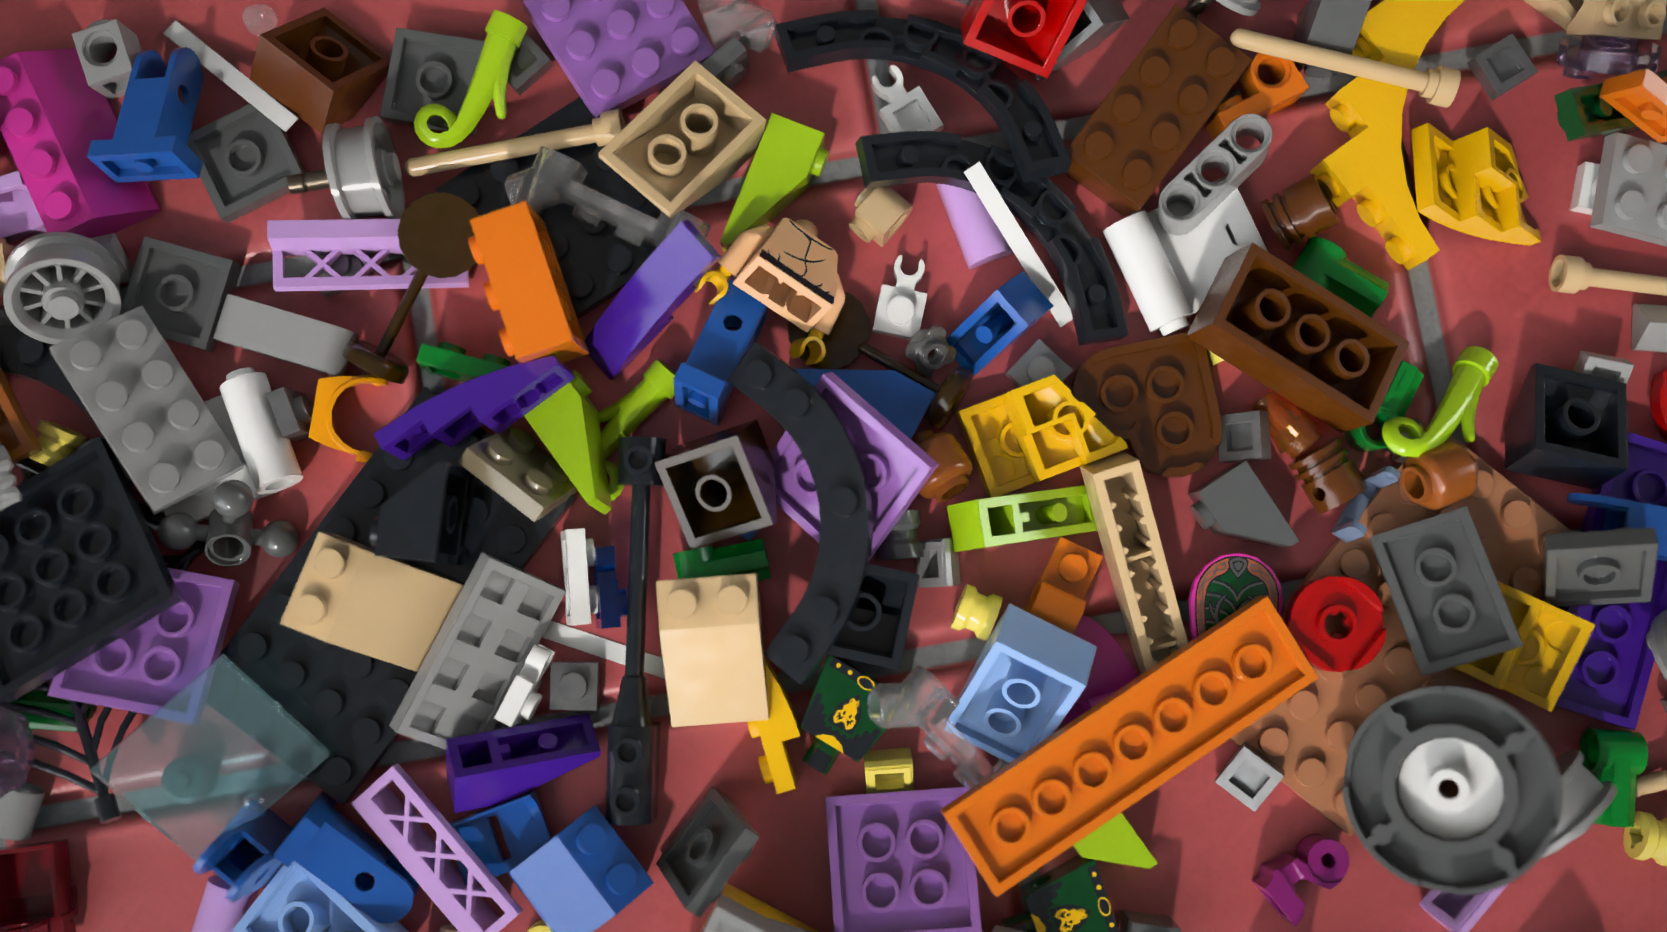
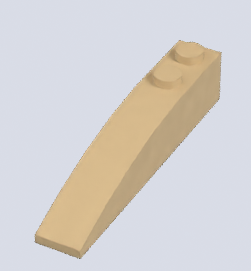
(1134, 557)

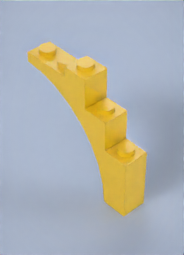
(1371, 113)

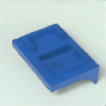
(522, 827)

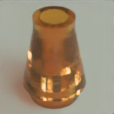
(1288, 426)

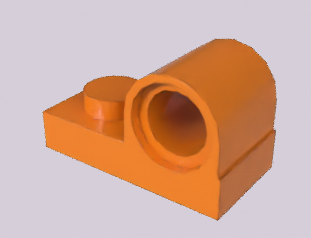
(1259, 96)
(1641, 99)
(1063, 585)

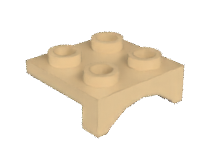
(1620, 19)

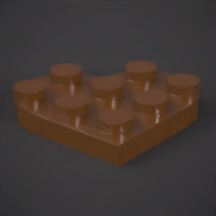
(1156, 400)

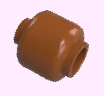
(953, 468)
(1440, 476)

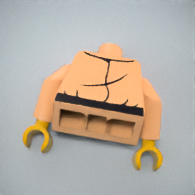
(789, 274)

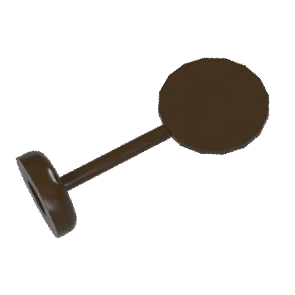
(436, 243)
(850, 340)

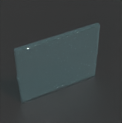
(210, 758)

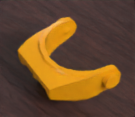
(321, 422)

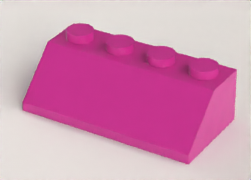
(48, 127)

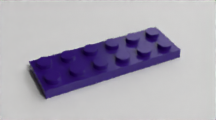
(1616, 660)

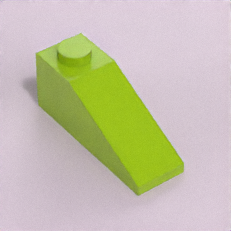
(777, 176)
(572, 434)
(1020, 518)

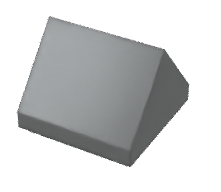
(1649, 328)
(939, 565)

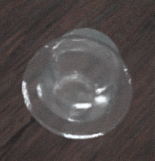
(259, 19)

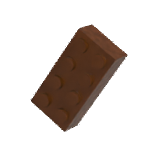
(1154, 112)
(1298, 339)

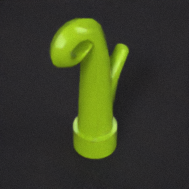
(487, 82)
(1459, 404)
(631, 411)

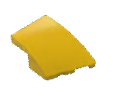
(1471, 185)
(1033, 435)
(1548, 654)

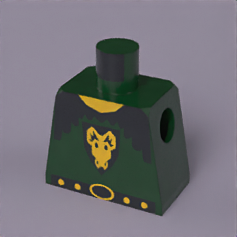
(840, 715)
(1065, 901)

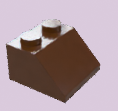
(319, 68)

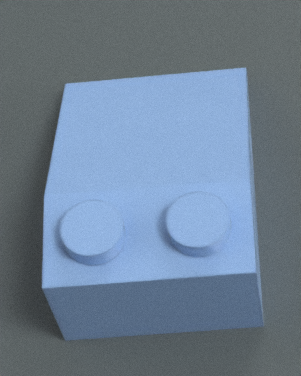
(1021, 684)
(304, 903)

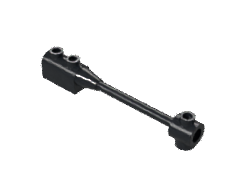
(633, 733)

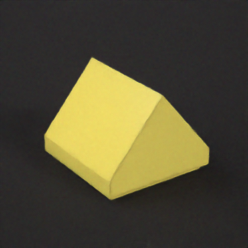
(888, 770)

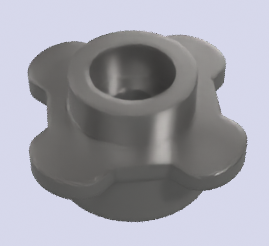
(922, 343)

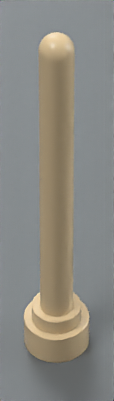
(1436, 85)
(600, 132)
(1573, 274)

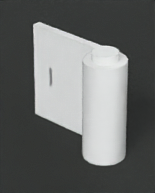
(1176, 271)
(255, 436)

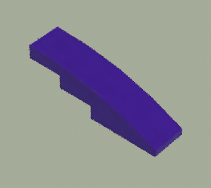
(650, 299)
(490, 400)

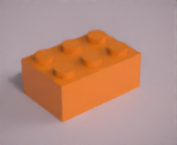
(526, 285)

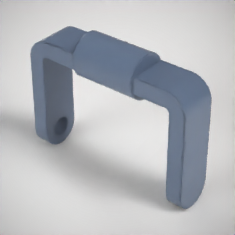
(1348, 526)

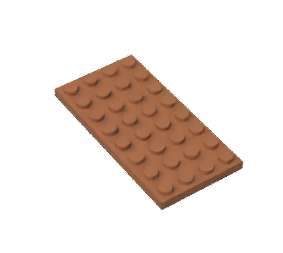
(1316, 725)

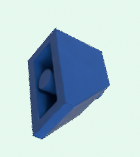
(998, 323)

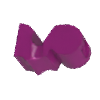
(1315, 860)

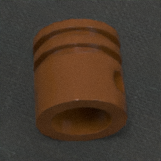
(1300, 211)
(1329, 476)

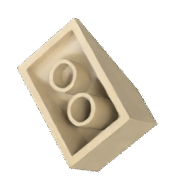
(685, 141)
(369, 602)
(713, 649)

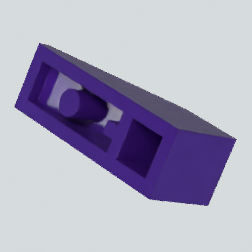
(511, 761)

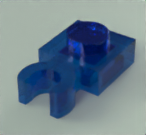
(611, 600)

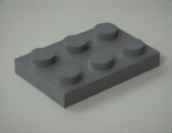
(1445, 591)

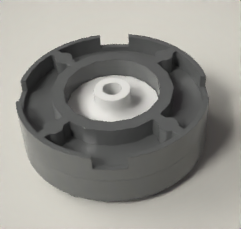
(1442, 841)

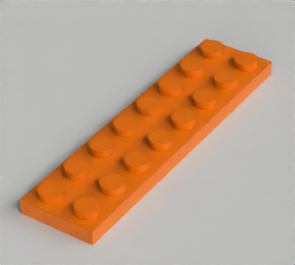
(1128, 744)

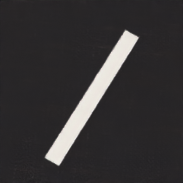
(232, 76)
(1018, 242)
(599, 647)

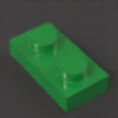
(452, 363)

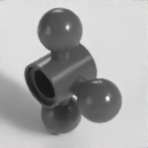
(229, 529)

